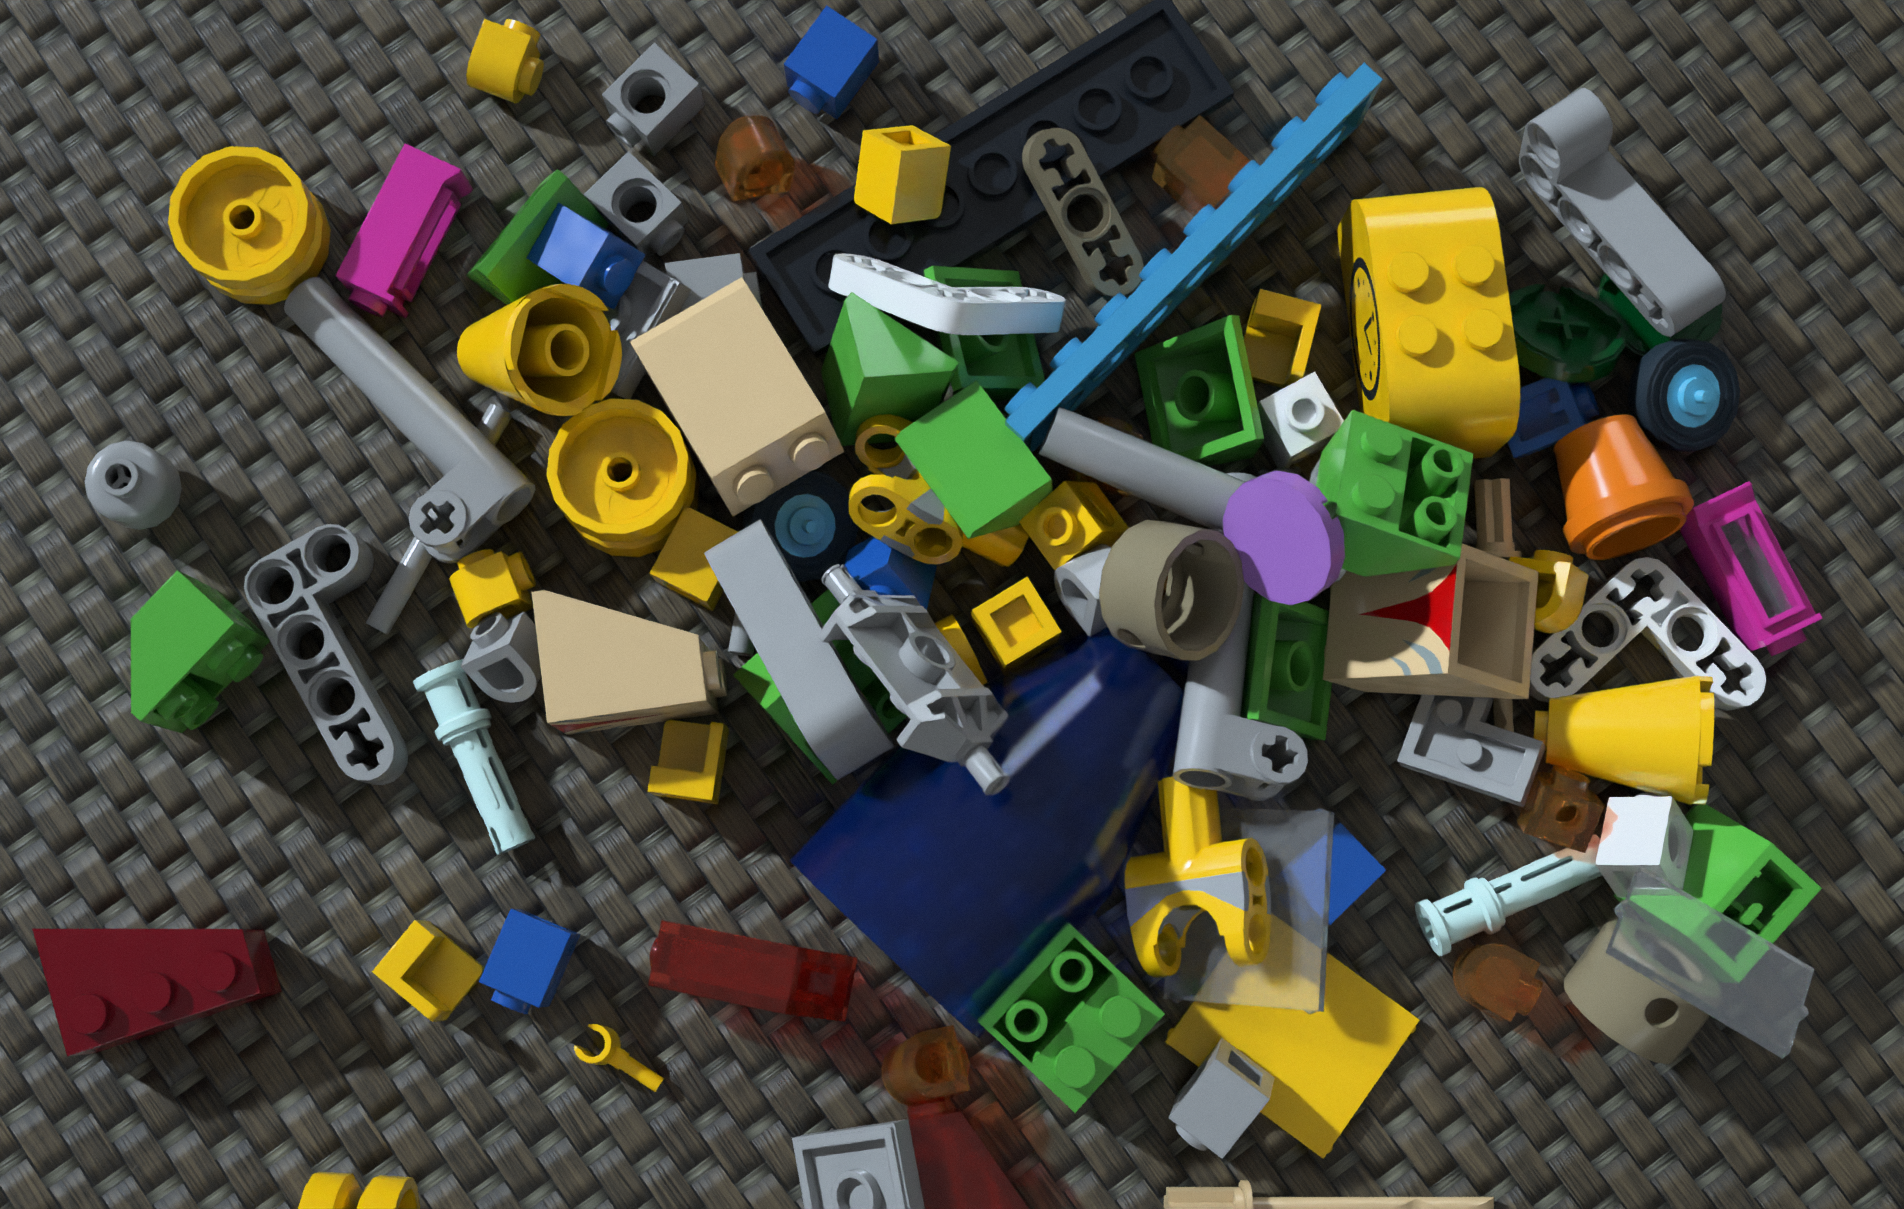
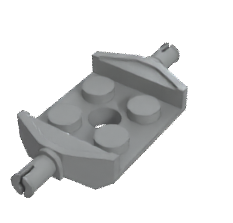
(925, 676)

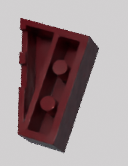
(145, 981)

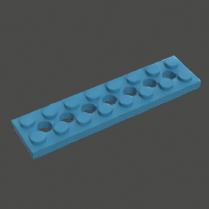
(1209, 242)

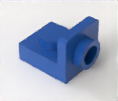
(1549, 413)

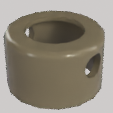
(1200, 593)
(1631, 1005)

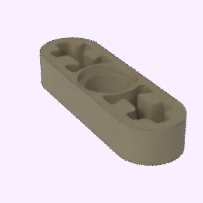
(1073, 164)

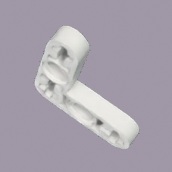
(946, 307)
(1655, 622)

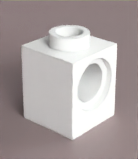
(1298, 420)
(1643, 833)

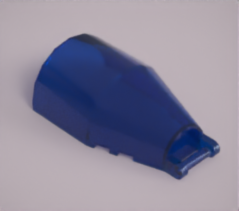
(980, 883)

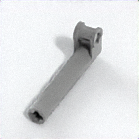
(1142, 469)
(478, 483)
(1215, 743)

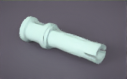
(465, 729)
(1487, 904)

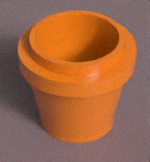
(1617, 489)

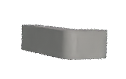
(1613, 217)
(337, 661)
(805, 670)

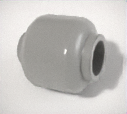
(133, 485)

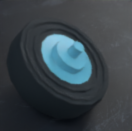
(1684, 394)
(808, 523)

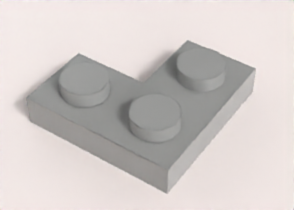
(1457, 746)

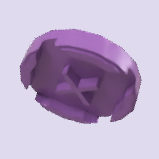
(1284, 537)

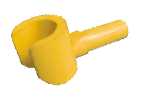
(618, 1058)

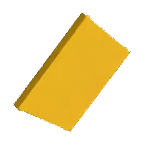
(1318, 1060)

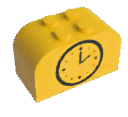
(1432, 316)

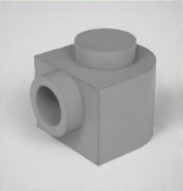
(1079, 587)
(504, 657)

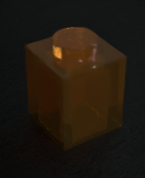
(1197, 165)

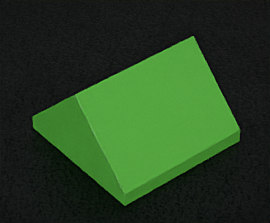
(504, 265)
(996, 361)
(880, 370)
(1202, 394)
(975, 463)
(1287, 668)

